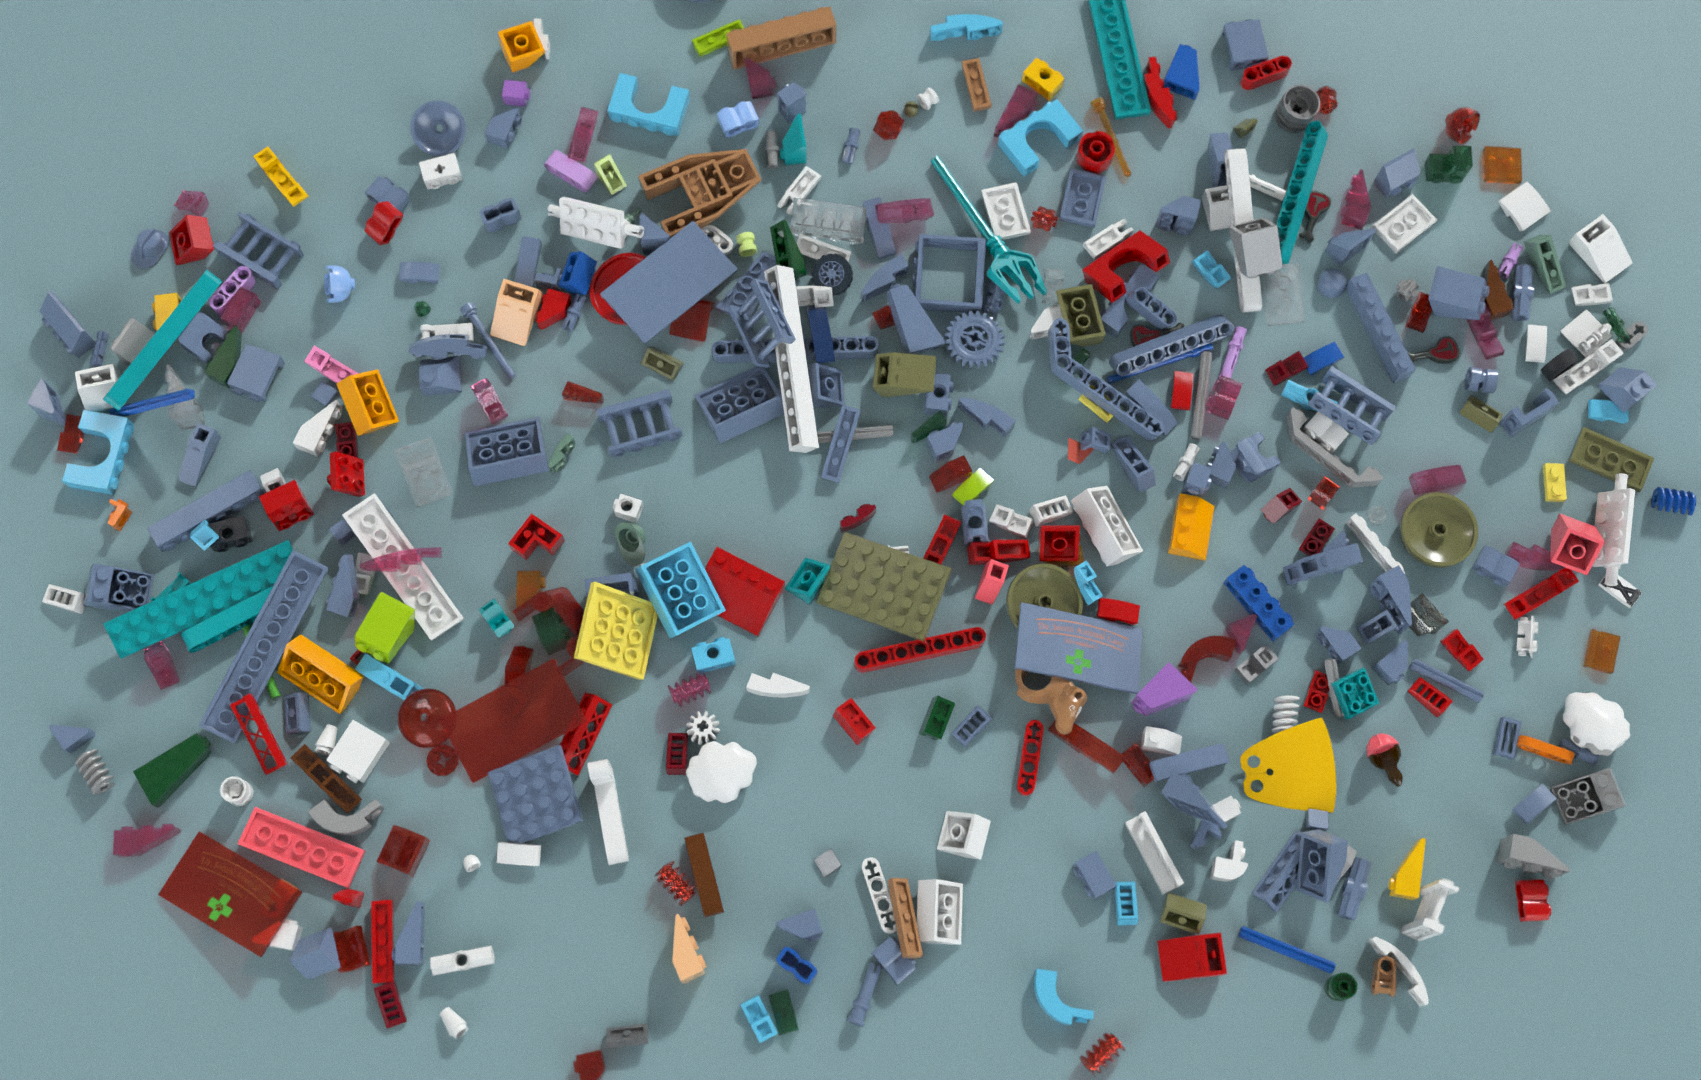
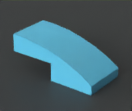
(1210, 270)
(1606, 410)
(1084, 576)
(759, 1018)

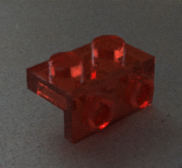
(351, 949)

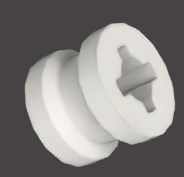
(928, 99)

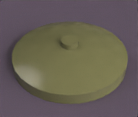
(1439, 530)
(1044, 587)

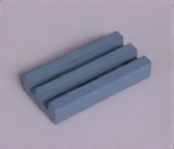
(1503, 753)

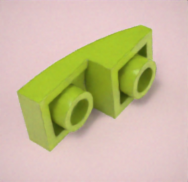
(972, 486)

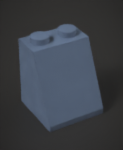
(1457, 294)

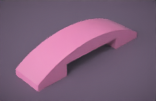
(327, 365)

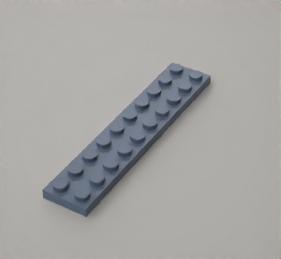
(264, 644)

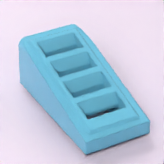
(1126, 920)

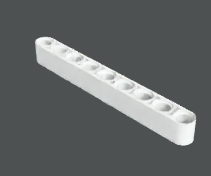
(1240, 212)

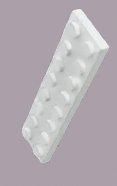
(415, 583)

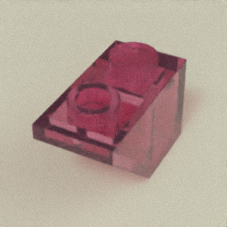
(489, 400)
(161, 664)

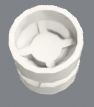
(236, 791)

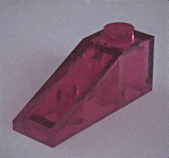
(1017, 109)

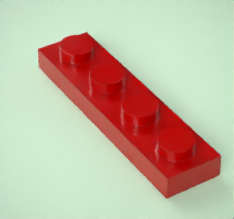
(382, 941)

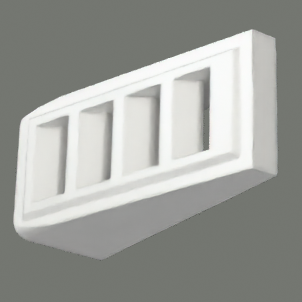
(1040, 516)
(75, 603)

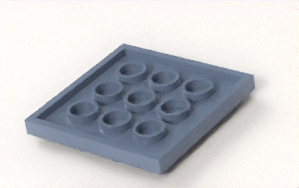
(535, 796)

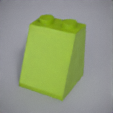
(385, 628)

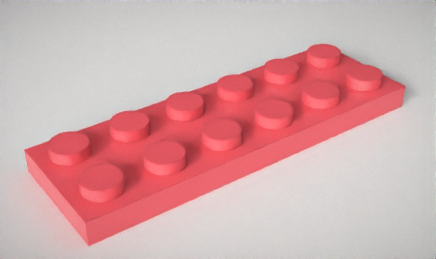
(301, 847)

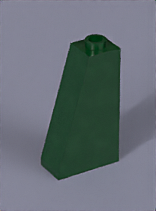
(170, 769)

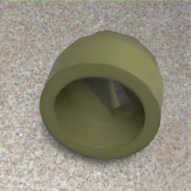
(912, 110)

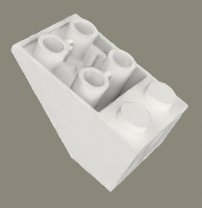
(1601, 248)

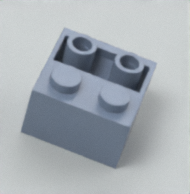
(1179, 215)

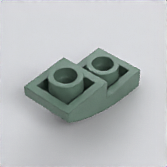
(558, 458)

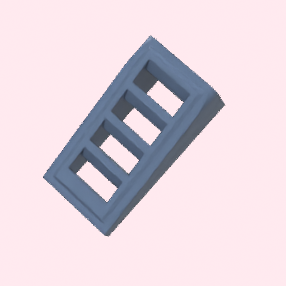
(983, 713)

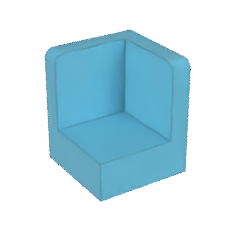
(203, 535)

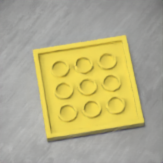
(616, 631)

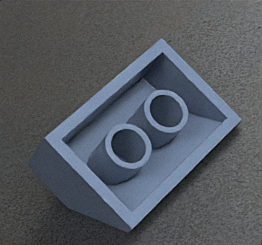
(65, 326)

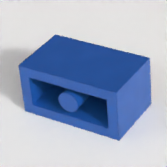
(578, 273)

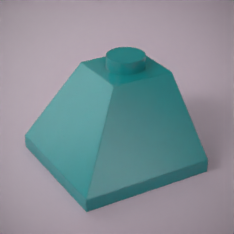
(794, 144)

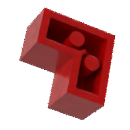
(533, 534)

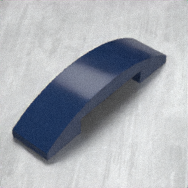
(820, 334)

